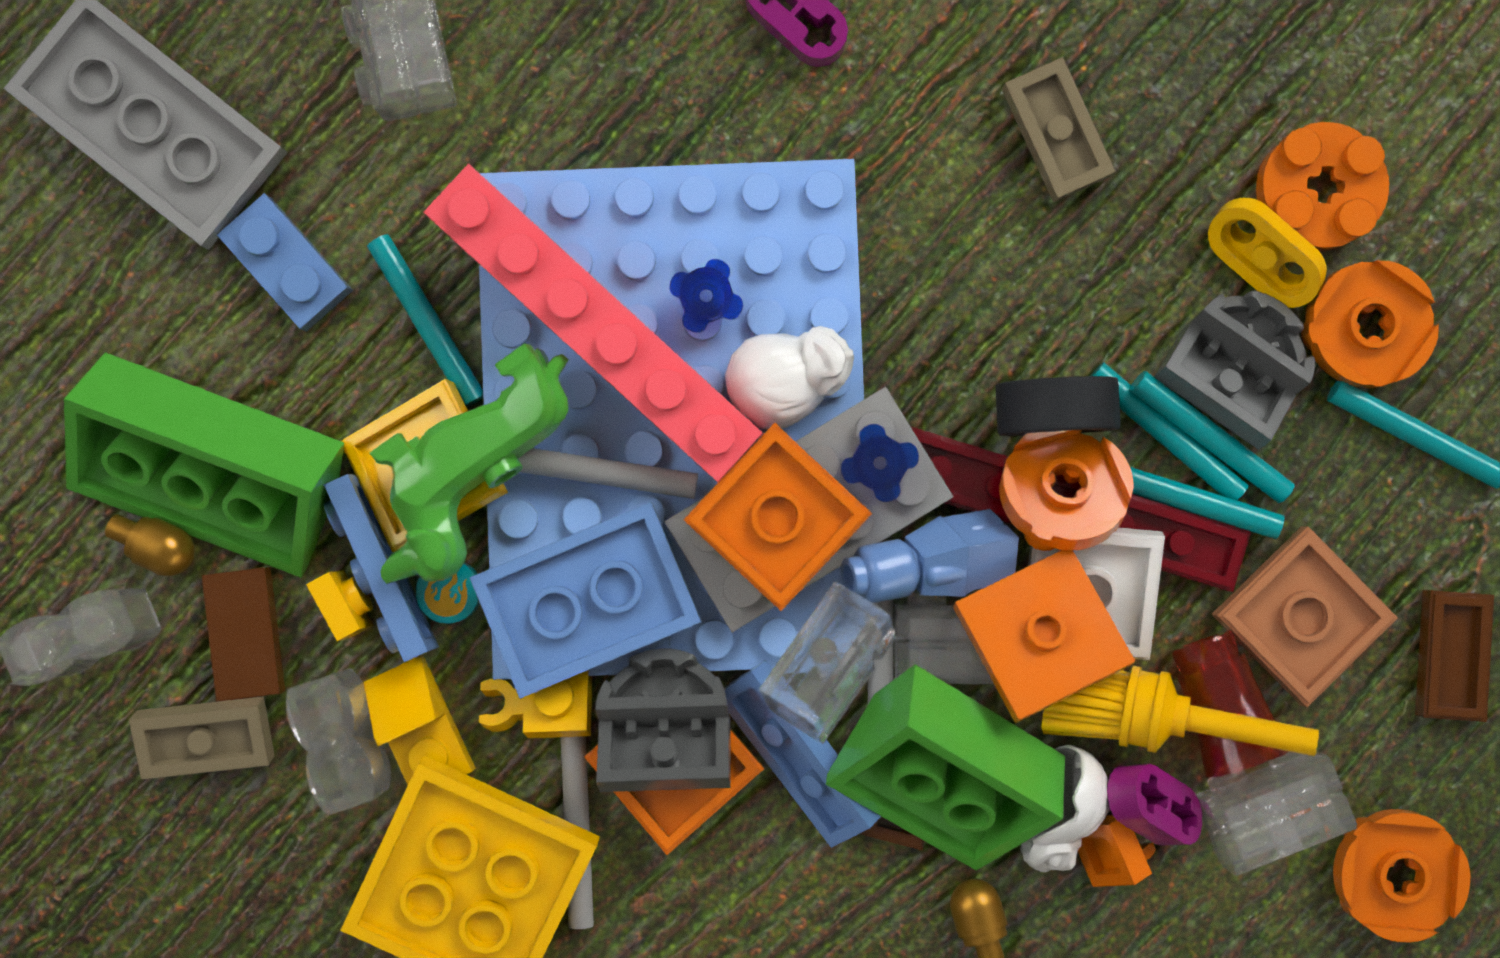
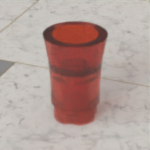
(1223, 681)

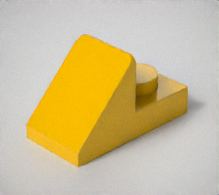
(414, 718)

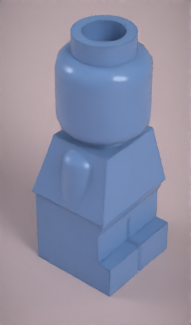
(937, 559)

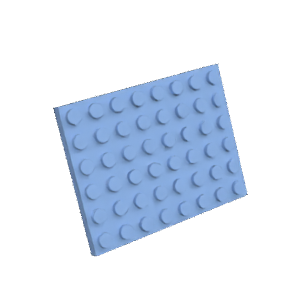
(790, 260)

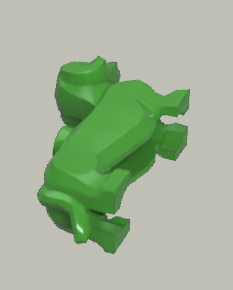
(460, 455)

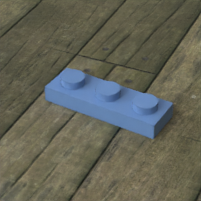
(403, 621)
(796, 760)

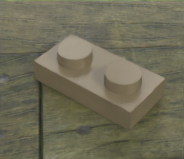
(1058, 129)
(202, 737)

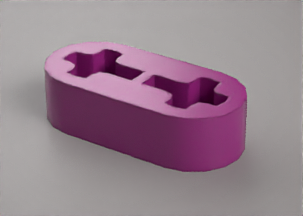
(794, 34)
(1154, 804)

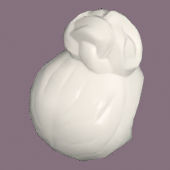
(787, 375)
(1083, 813)

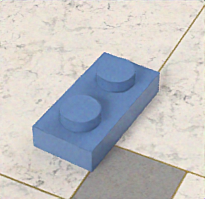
(284, 262)

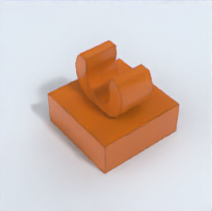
(1115, 855)

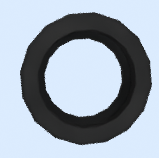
(1058, 405)

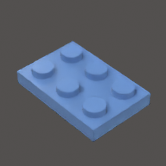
(585, 599)

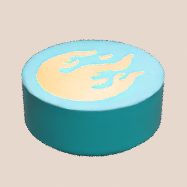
(448, 599)

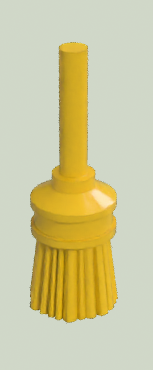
(1146, 710)

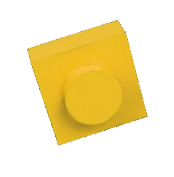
(341, 604)

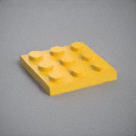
(468, 872)

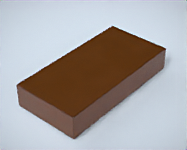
(243, 634)
(1454, 655)

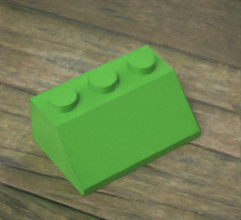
(949, 770)

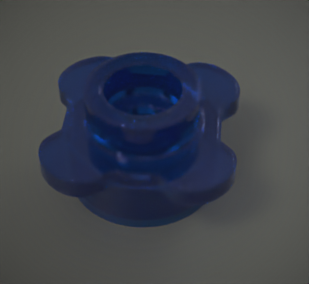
(711, 278)
(876, 444)

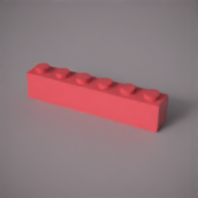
(593, 323)

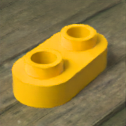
(1263, 254)

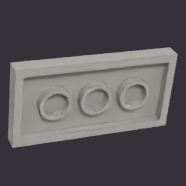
(145, 120)
(829, 446)

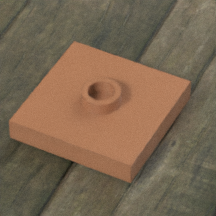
(1304, 616)

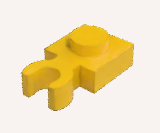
(548, 713)

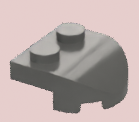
(1241, 364)
(663, 726)

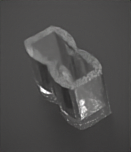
(78, 636)
(334, 727)

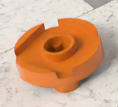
(1353, 164)
(1406, 318)
(1058, 521)
(1422, 904)

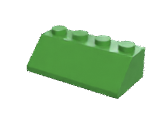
(199, 462)

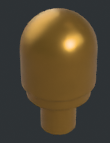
(153, 544)
(979, 917)

